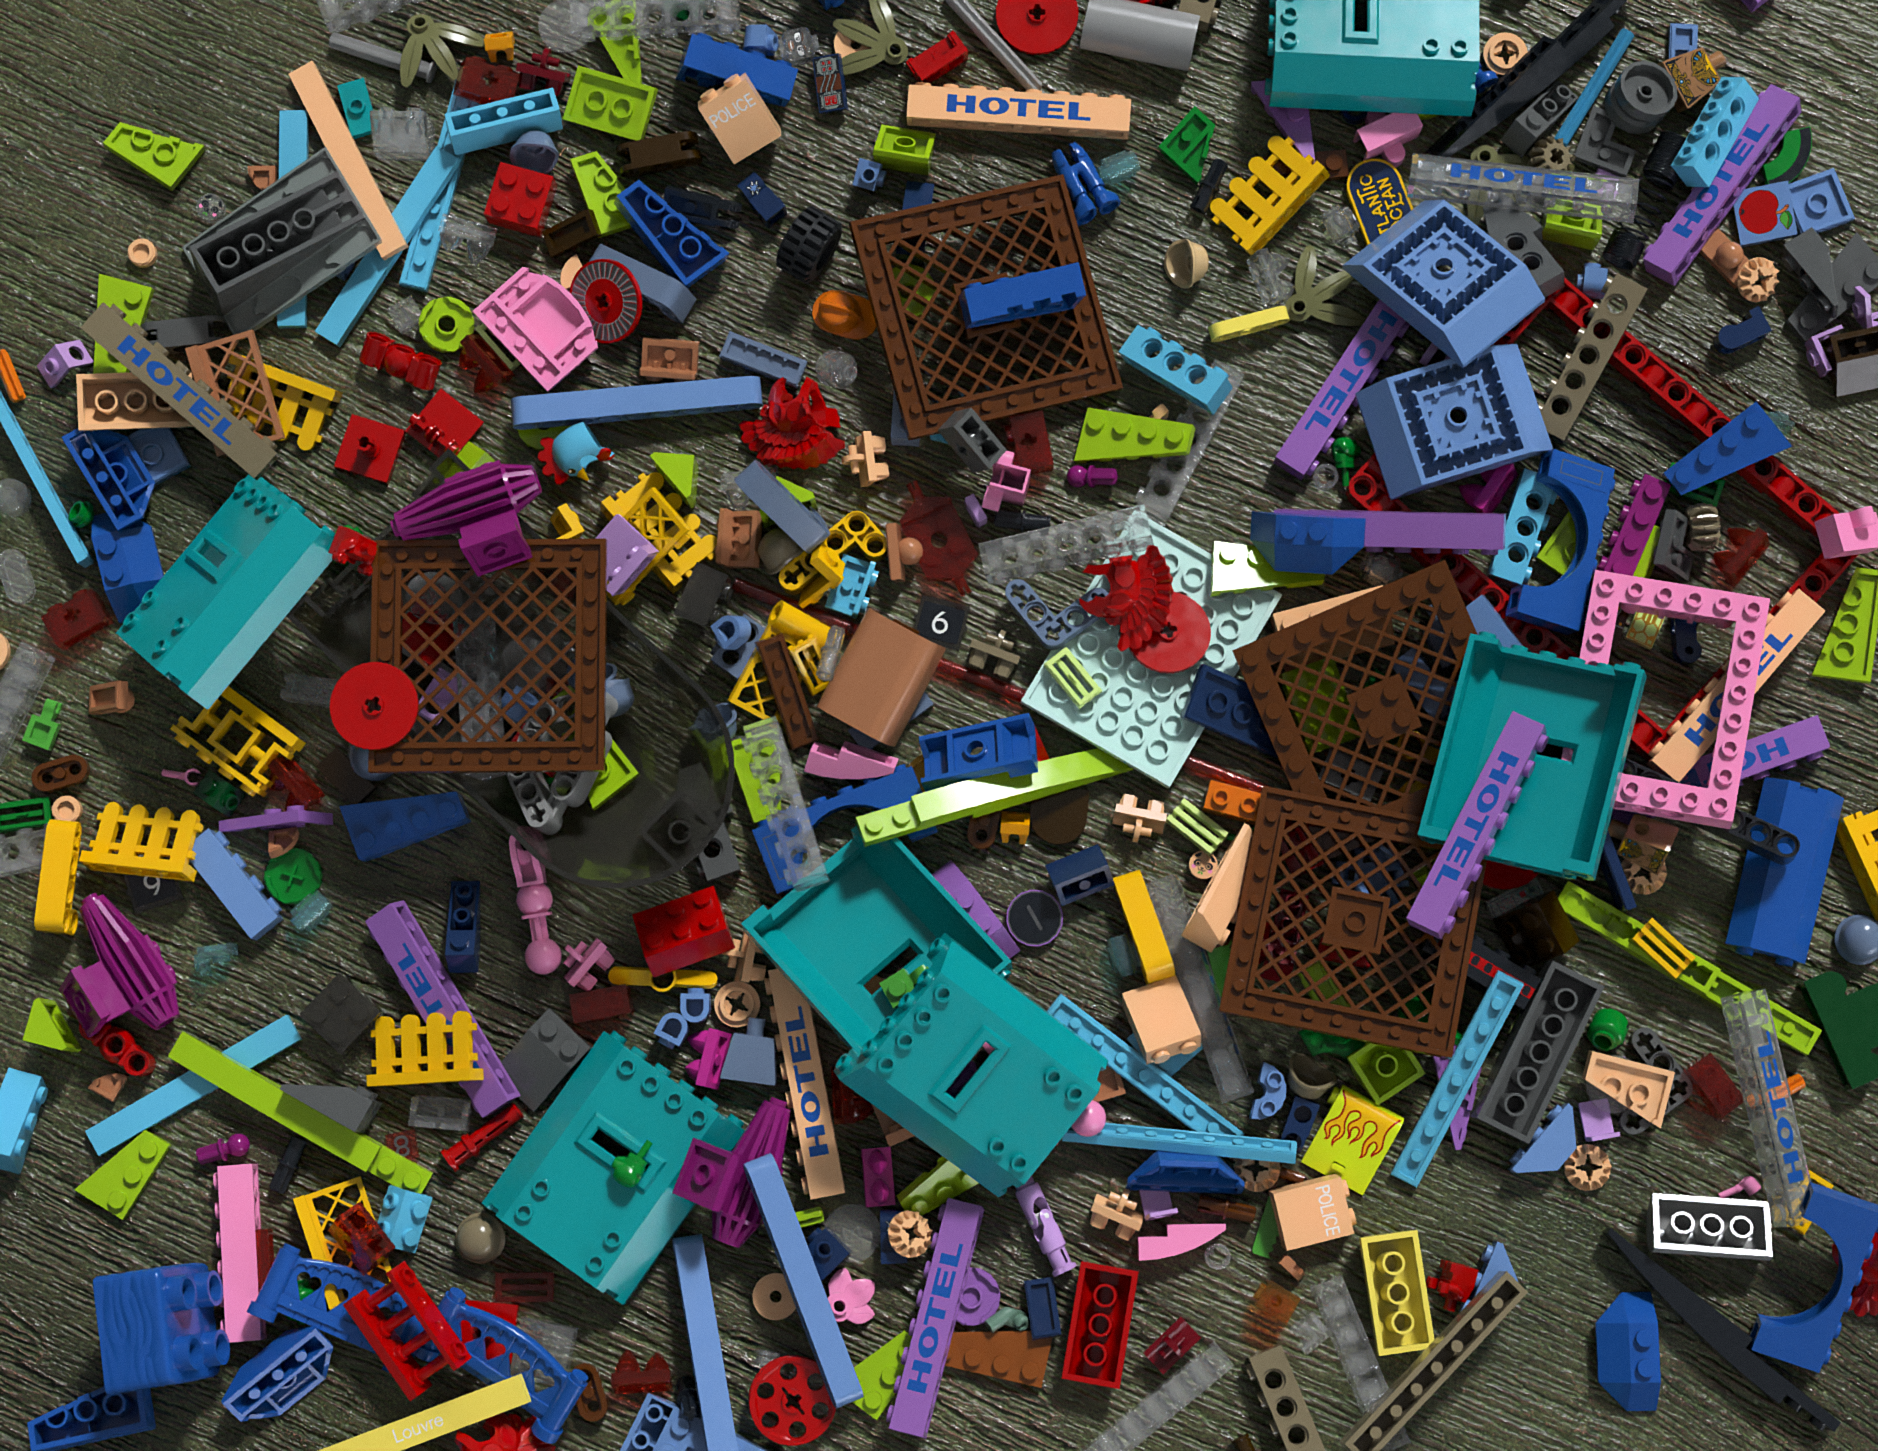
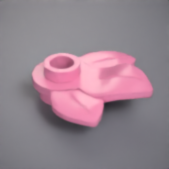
(853, 1296)

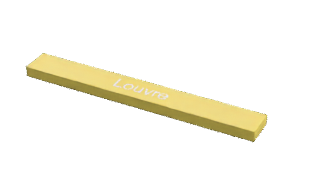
(441, 1418)

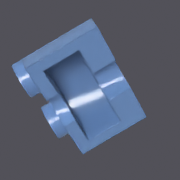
(1273, 1093)

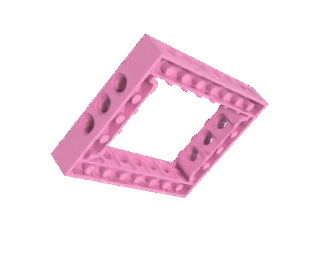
(1667, 799)

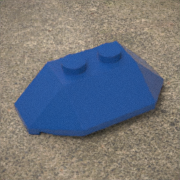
(113, 473)
(1306, 541)
(126, 562)
(1185, 1173)
(1629, 1351)
(279, 1374)

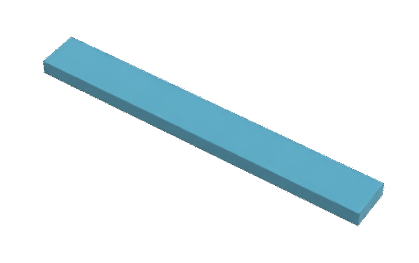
(293, 152)
(426, 240)
(372, 268)
(43, 485)
(1146, 1078)
(1457, 1078)
(188, 1088)
(1190, 1142)

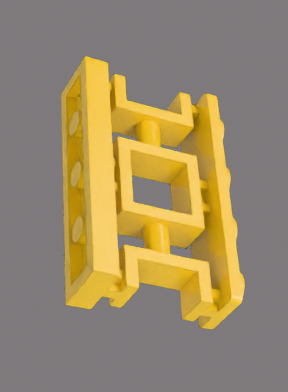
(250, 718)

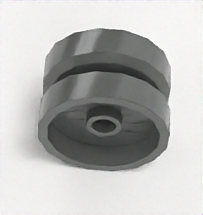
(1640, 97)

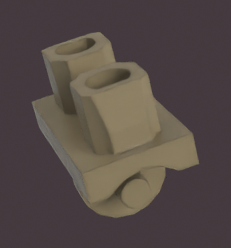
(981, 651)

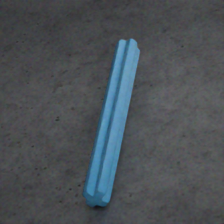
(1594, 86)

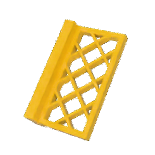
(314, 1231)

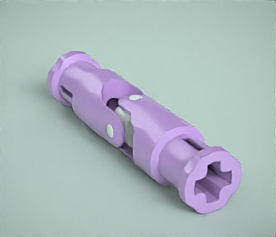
(1044, 1226)

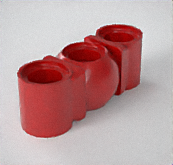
(400, 361)
(129, 1052)

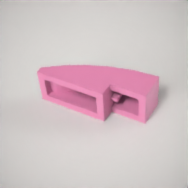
(849, 762)
(1178, 1240)

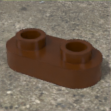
(62, 773)
(987, 823)
(593, 1391)

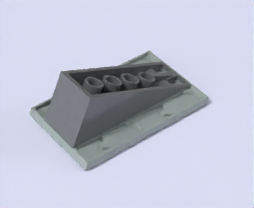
(282, 244)

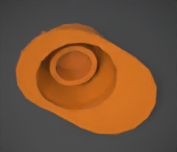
(844, 314)

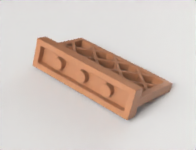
(203, 369)

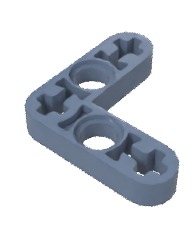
(1049, 621)

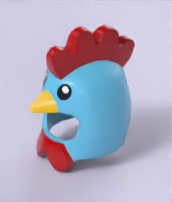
(571, 453)

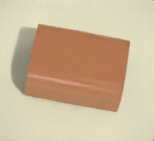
(881, 678)

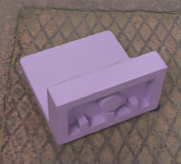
(626, 554)

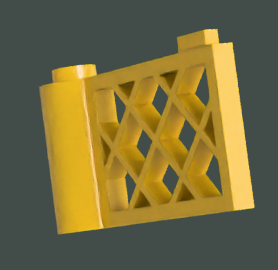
(676, 541)
(794, 626)

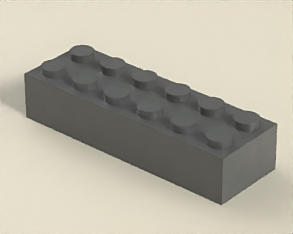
(1537, 1052)

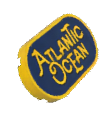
(1376, 197)

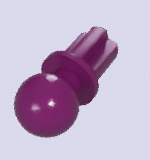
(1078, 476)
(236, 1145)

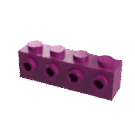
(1635, 526)

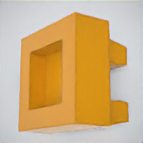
(499, 41)
(1015, 823)

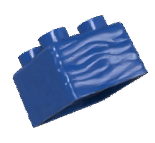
(159, 1326)

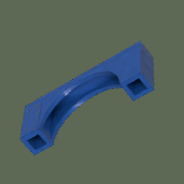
(1586, 492)
(874, 794)
(1807, 1336)

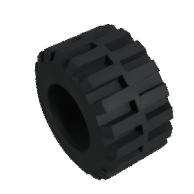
(809, 244)

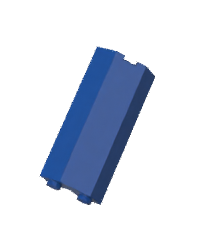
(1778, 901)

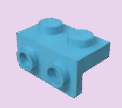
(849, 595)
(404, 1217)

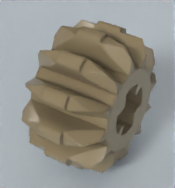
(1551, 155)
(1702, 527)

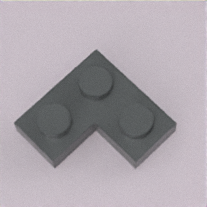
(1597, 149)
(1670, 553)

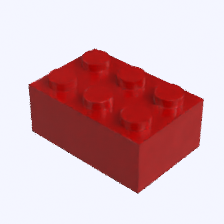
(683, 931)

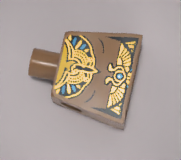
(1694, 75)
(1644, 841)

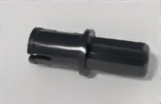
(1209, 186)
(1021, 521)
(288, 1165)
(687, 1397)

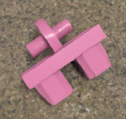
(579, 973)

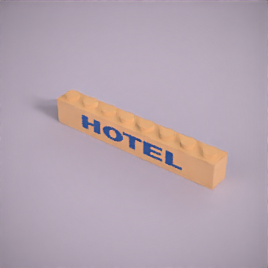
(1018, 111)
(1698, 730)
(807, 1088)

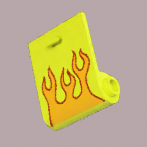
(1353, 1135)

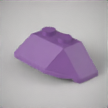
(969, 899)

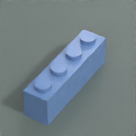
(233, 885)

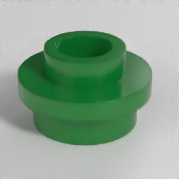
(81, 514)

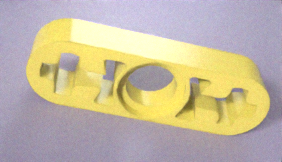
(1248, 324)

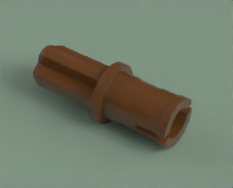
(1226, 1208)

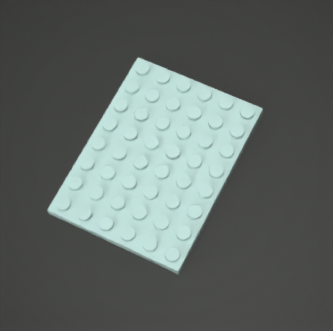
(1140, 708)

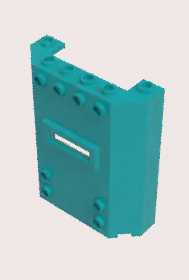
(1408, 61)
(229, 590)
(1563, 804)
(855, 925)
(1015, 1100)
(563, 1183)

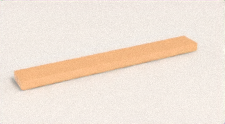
(347, 156)

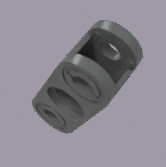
(184, 332)

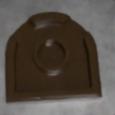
(1060, 816)

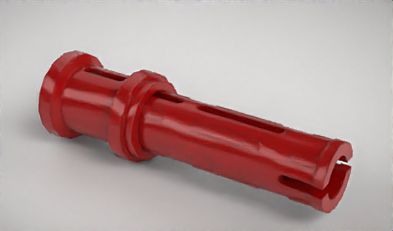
(471, 1144)

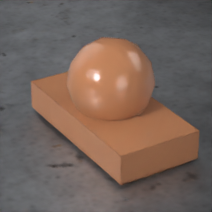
(1724, 256)
(901, 552)
(110, 698)

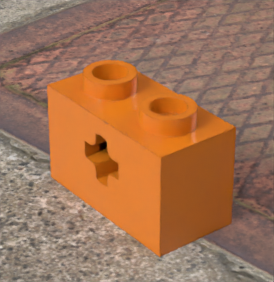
(1231, 802)

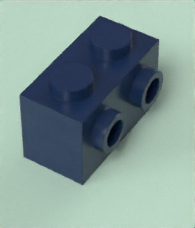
(1079, 875)
(827, 1251)

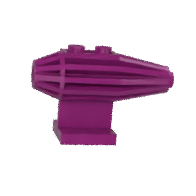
(480, 507)
(125, 978)
(718, 1179)

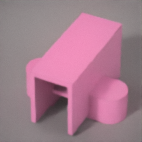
(1387, 134)
(1007, 484)
(1848, 533)

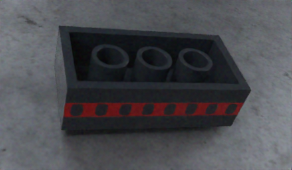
(1483, 966)

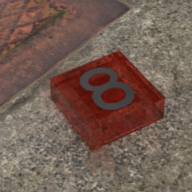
(404, 1143)

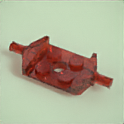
(935, 516)

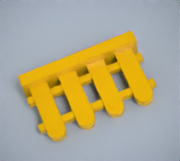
(1291, 195)
(290, 404)
(681, 565)
(1862, 852)
(152, 863)
(436, 1051)

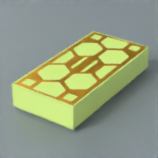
(1644, 629)

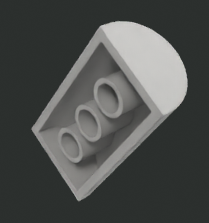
(1140, 32)
(1709, 1227)

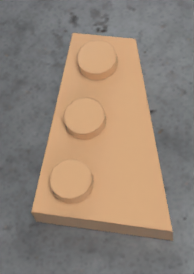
(1631, 1083)

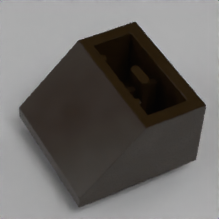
(1853, 361)
(1536, 930)

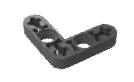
(1679, 1077)

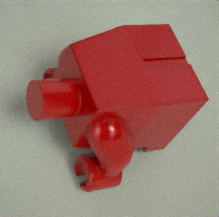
(352, 547)
(1454, 1284)

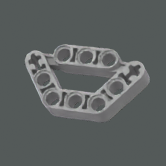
(554, 802)

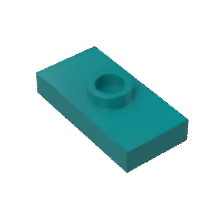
(356, 106)

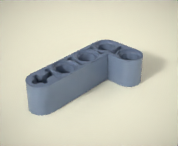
(656, 287)
(770, 495)

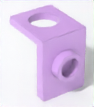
(1862, 309)
(1815, 352)
(59, 361)
(443, 698)
(1595, 1122)
(1156, 1205)

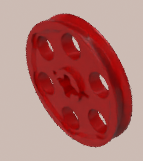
(788, 1414)

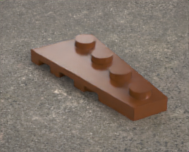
(1001, 1355)

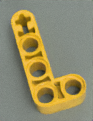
(850, 540)
(58, 878)
(1144, 927)

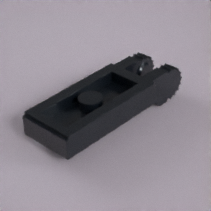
(701, 207)

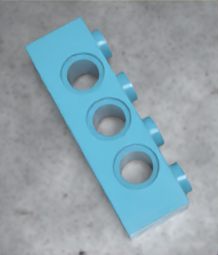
(1715, 132)
(1207, 394)
(1501, 568)

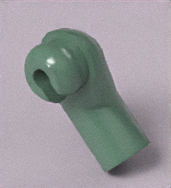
(1009, 1317)

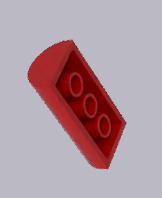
(1100, 1325)

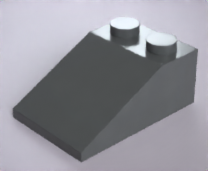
(544, 1058)
(346, 1105)

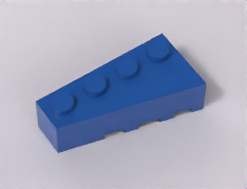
(715, 62)
(673, 241)
(1022, 296)
(1733, 447)
(398, 823)
(93, 1419)

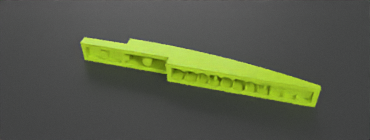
(987, 795)
(1699, 975)
(270, 1100)

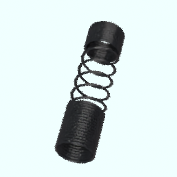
(1626, 248)

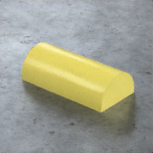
(1396, 1292)

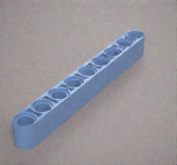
(636, 402)
(803, 1280)
(704, 1344)

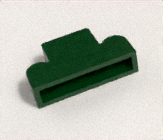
(1846, 1024)

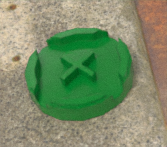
(293, 876)

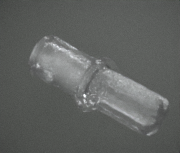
(830, 653)

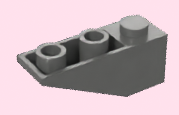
(1539, 118)
(1811, 262)

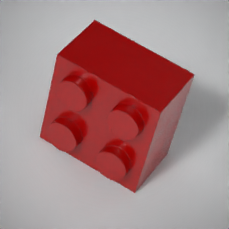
(520, 199)

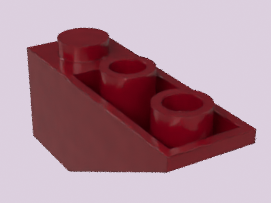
(1292, 937)

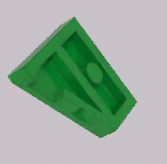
(1189, 144)

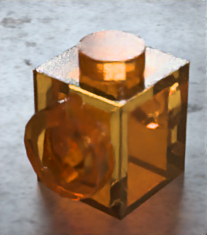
(1276, 1300)

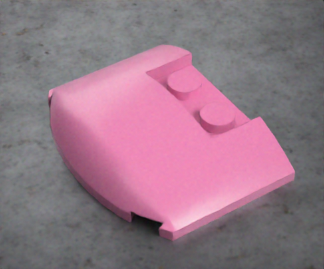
(539, 326)

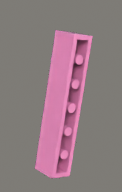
(239, 1219)

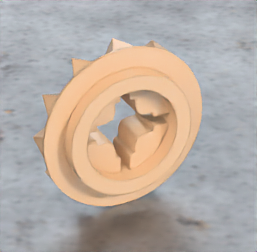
(1513, 45)
(1749, 274)
(1640, 884)
(724, 1008)
(1265, 1178)
(1579, 1178)
(900, 1239)

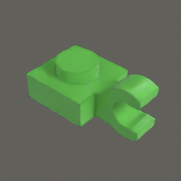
(42, 729)
(900, 984)

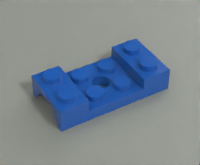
(1006, 745)

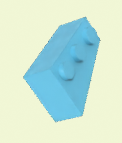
(19, 1108)

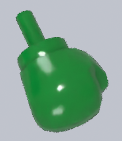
(1344, 453)
(631, 1168)

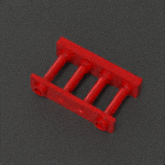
(387, 1343)

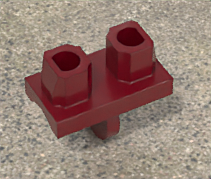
(529, 73)
(1171, 1345)

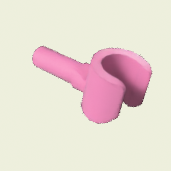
(181, 775)
(1748, 1183)

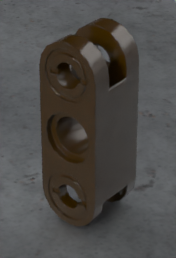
(659, 154)

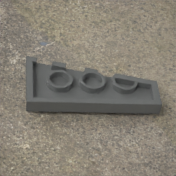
(1851, 268)

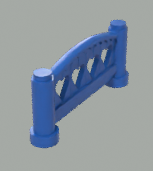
(281, 1295)
(549, 1405)

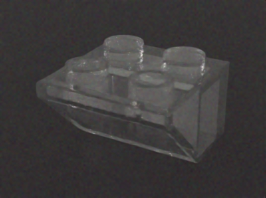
(402, 134)
(555, 1338)

